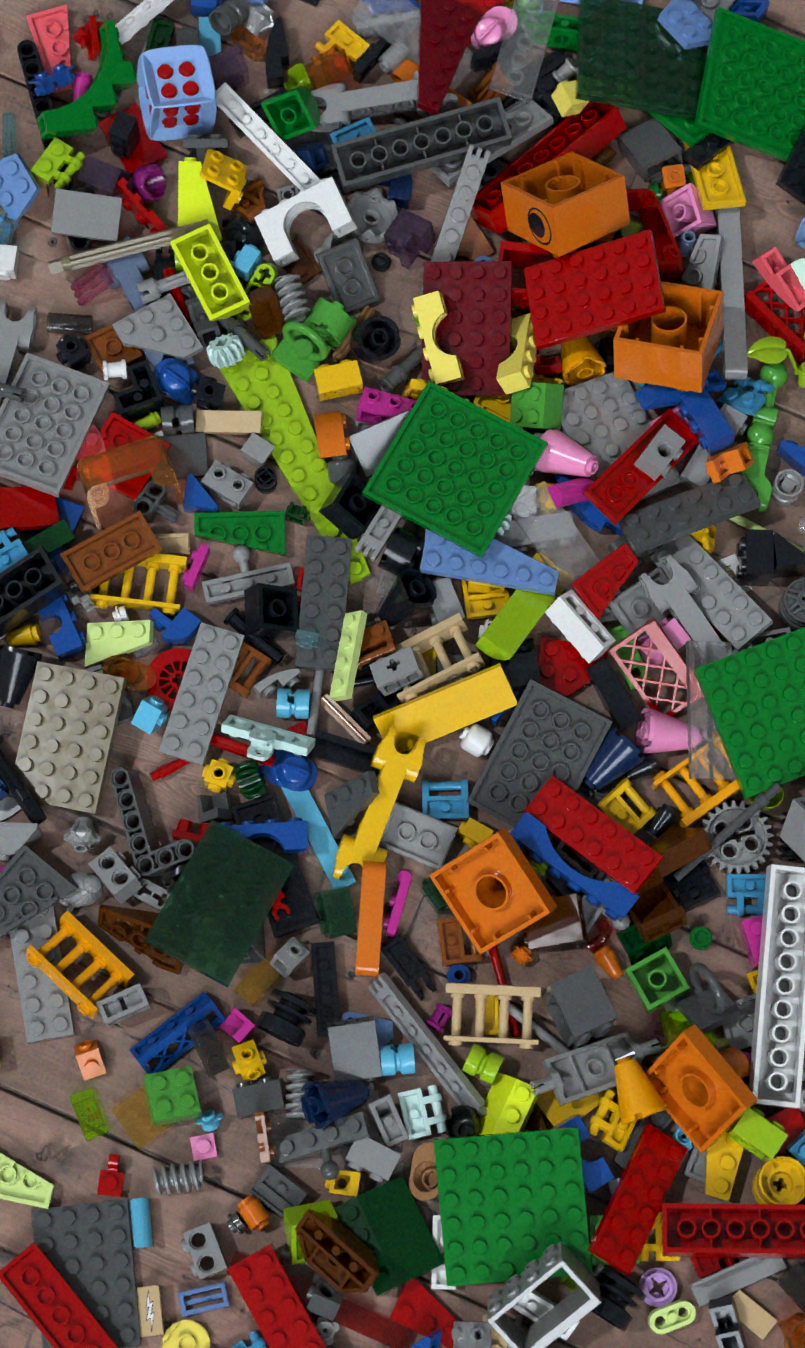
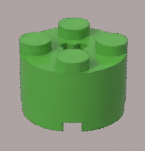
(330, 321)

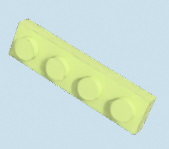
(348, 655)

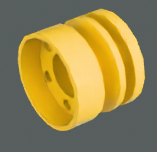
(790, 1177)

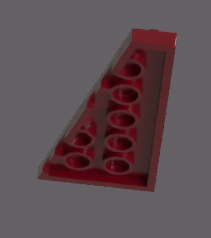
(443, 39)

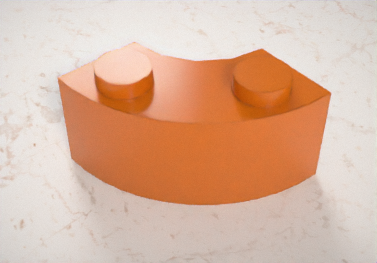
(331, 434)

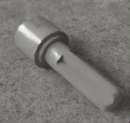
(160, 286)

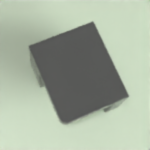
(214, 807)

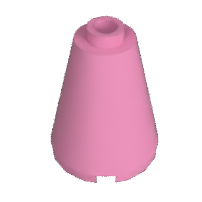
(566, 456)
(660, 733)

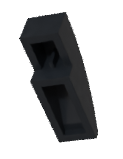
(276, 56)
(613, 694)
(376, 704)
(727, 1323)

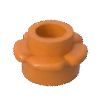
(521, 954)

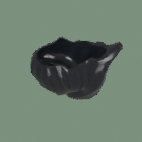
(243, 233)

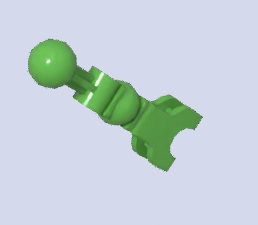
(761, 434)

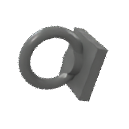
(707, 1003)

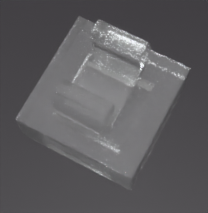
(385, 584)

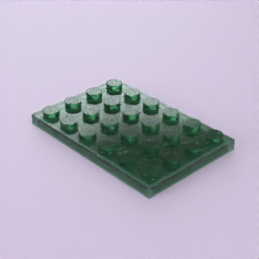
(219, 903)

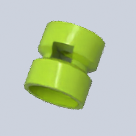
(482, 1063)

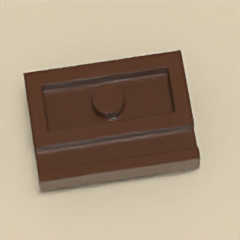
(305, 265)

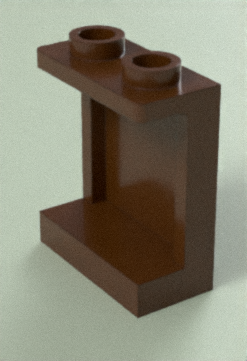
(656, 910)
(559, 927)

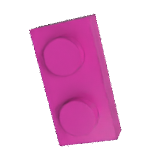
(199, 559)

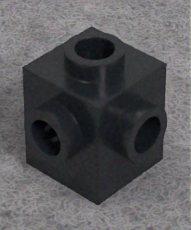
(73, 351)
(207, 393)

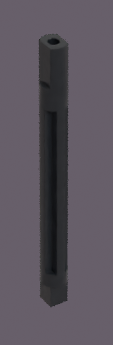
(20, 792)

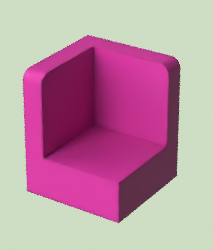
(237, 1026)

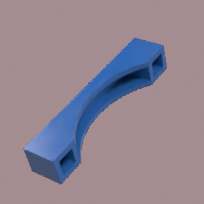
(611, 896)

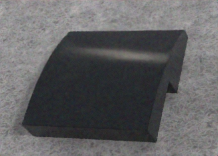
(694, 888)

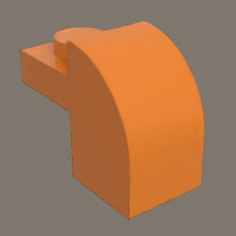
(728, 462)

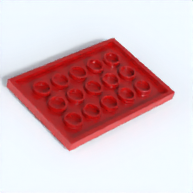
(594, 290)

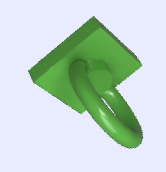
(300, 350)

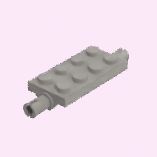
(589, 1068)

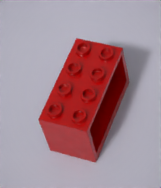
(522, 256)

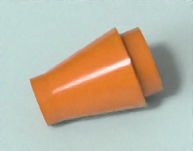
(608, 961)

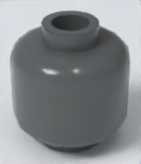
(340, 467)

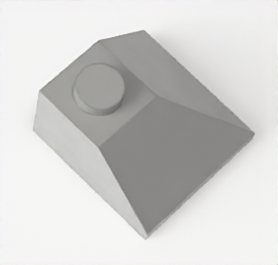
(15, 835)

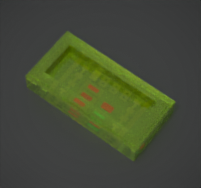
(88, 1114)

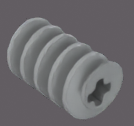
(290, 297)
(298, 1079)
(178, 1178)

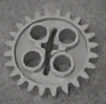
(742, 856)

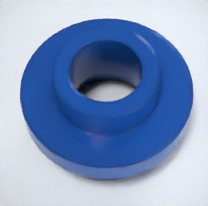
(461, 968)

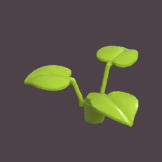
(774, 351)

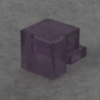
(230, 68)
(409, 236)

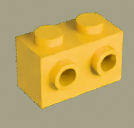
(338, 379)

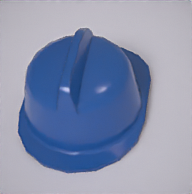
(176, 379)
(291, 771)

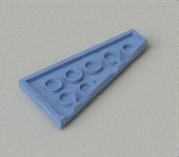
(498, 567)

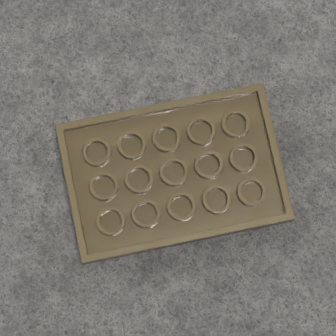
(69, 736)

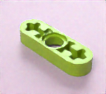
(259, 274)

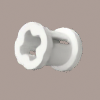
(114, 369)

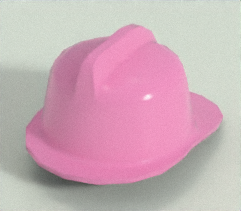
(490, 28)

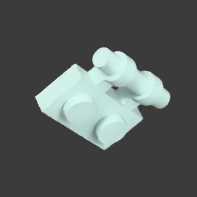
(415, 1115)

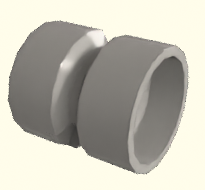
(787, 487)

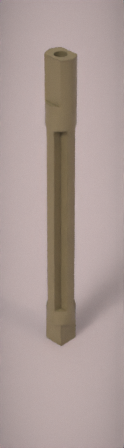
(121, 248)

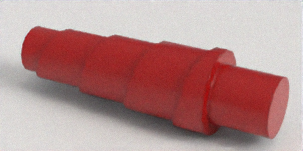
(167, 769)

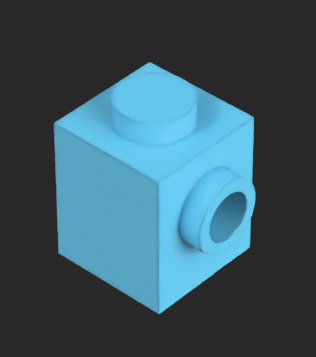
(150, 714)

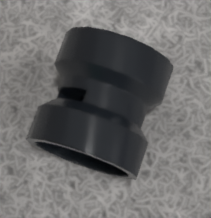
(268, 483)

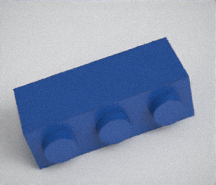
(706, 421)

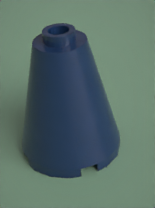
(612, 760)
(331, 1100)

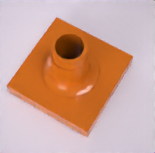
(493, 890)
(702, 1086)

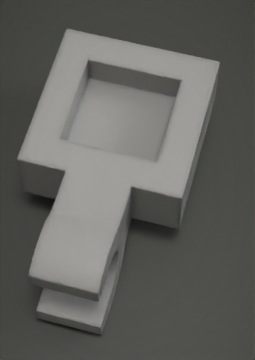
(76, 596)

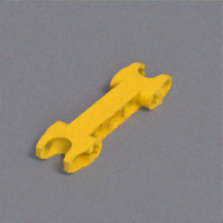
(393, 770)

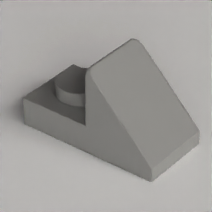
(387, 1120)

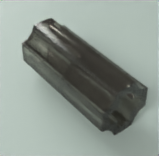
(69, 323)

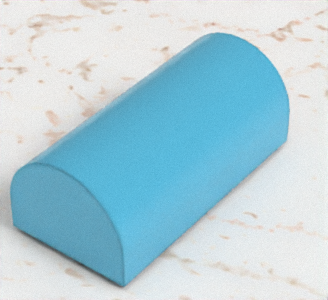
(141, 1223)

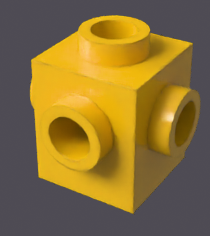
(221, 783)
(248, 1061)

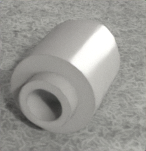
(391, 59)

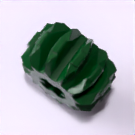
(250, 779)

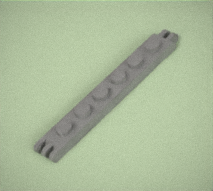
(460, 206)
(378, 532)
(426, 1044)

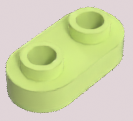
(671, 1318)

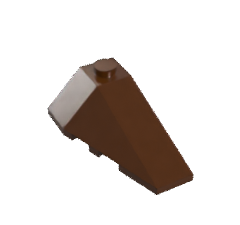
(133, 927)

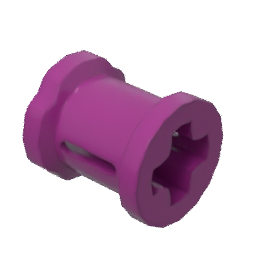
(439, 1018)

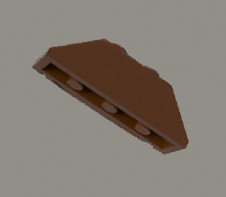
(336, 1253)

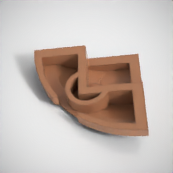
(473, 242)

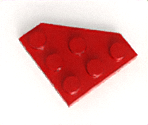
(118, 432)
(563, 666)

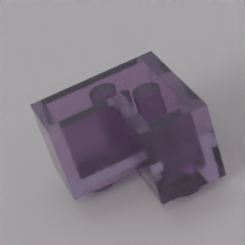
(102, 175)

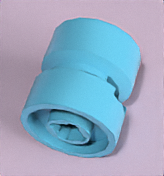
(301, 704)
(397, 1059)

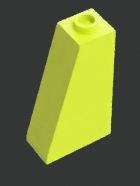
(194, 196)

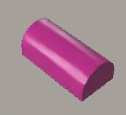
(569, 491)

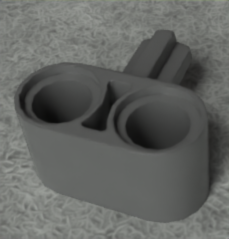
(155, 503)

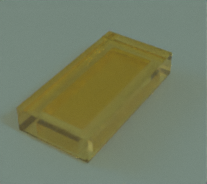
(257, 982)

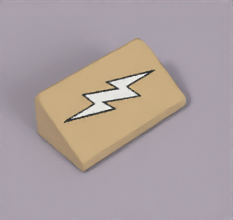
(150, 1311)

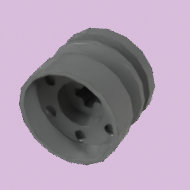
(792, 605)

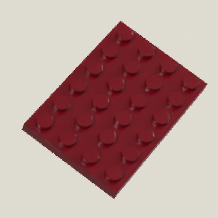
(476, 323)

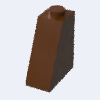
(679, 847)

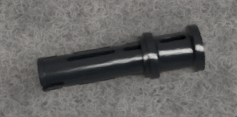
(263, 644)

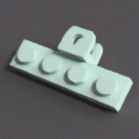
(266, 738)

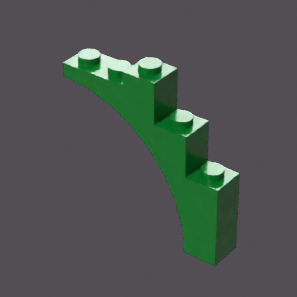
(112, 74)

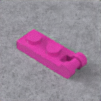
(397, 902)

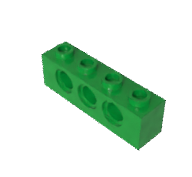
(563, 32)

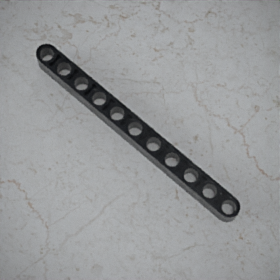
(32, 63)

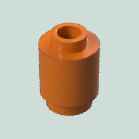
(254, 1213)

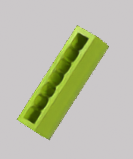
(513, 624)

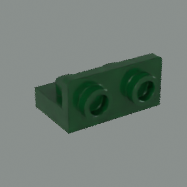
(636, 947)

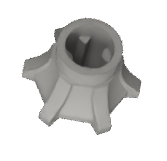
(260, 19)
(82, 835)

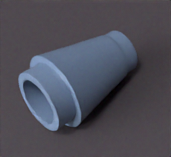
(686, 243)

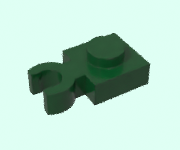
(297, 514)

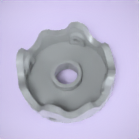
(375, 205)

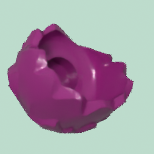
(149, 182)

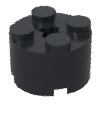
(387, 339)
(400, 551)

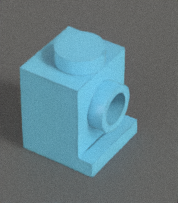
(246, 262)

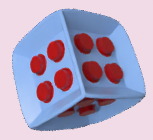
(176, 92)

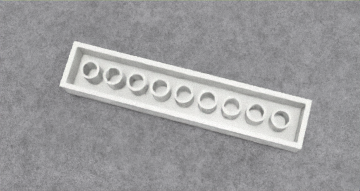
(780, 992)

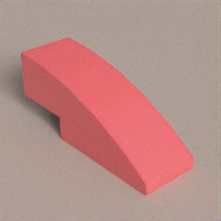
(781, 278)

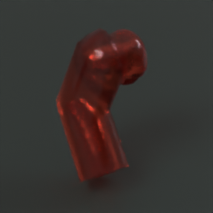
(602, 938)

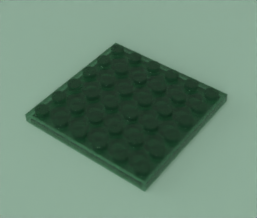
(634, 60)

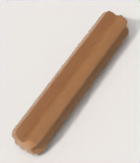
(344, 349)
(345, 720)

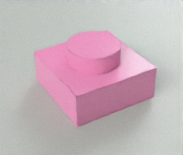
(203, 1147)

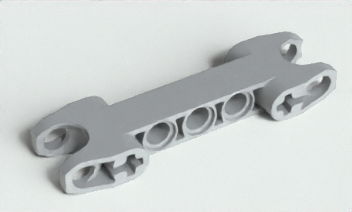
(368, 102)
(12, 338)
(676, 598)

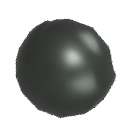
(462, 1122)

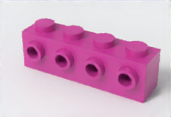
(380, 405)

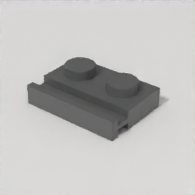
(278, 1190)

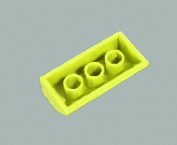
(210, 273)
(507, 1106)

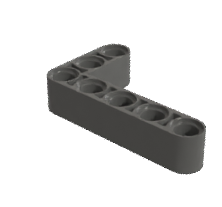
(145, 829)

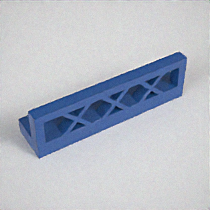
(175, 1031)

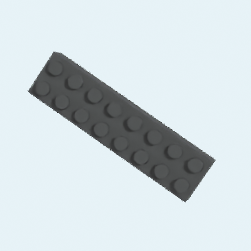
(420, 144)

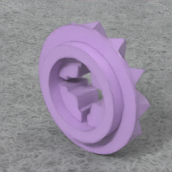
(669, 1288)

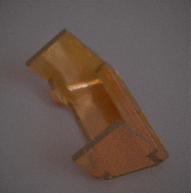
(122, 464)

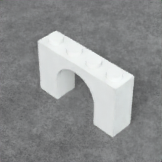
(276, 221)

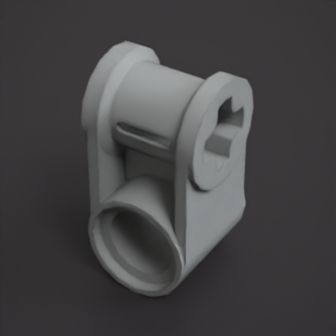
(566, 71)

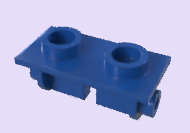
(59, 75)

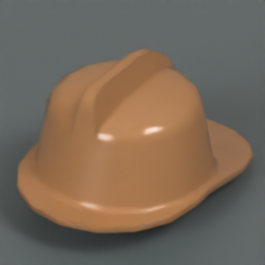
(423, 1173)

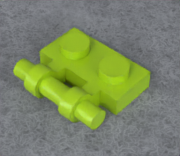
(53, 160)

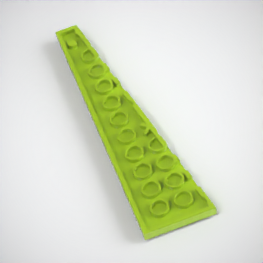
(271, 389)

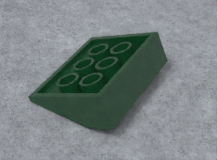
(395, 1231)

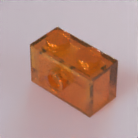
(328, 68)

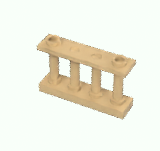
(433, 638)
(504, 994)

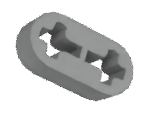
(149, 899)

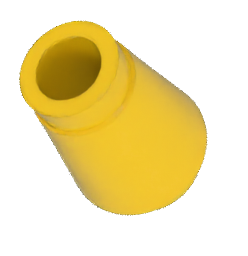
(26, 635)

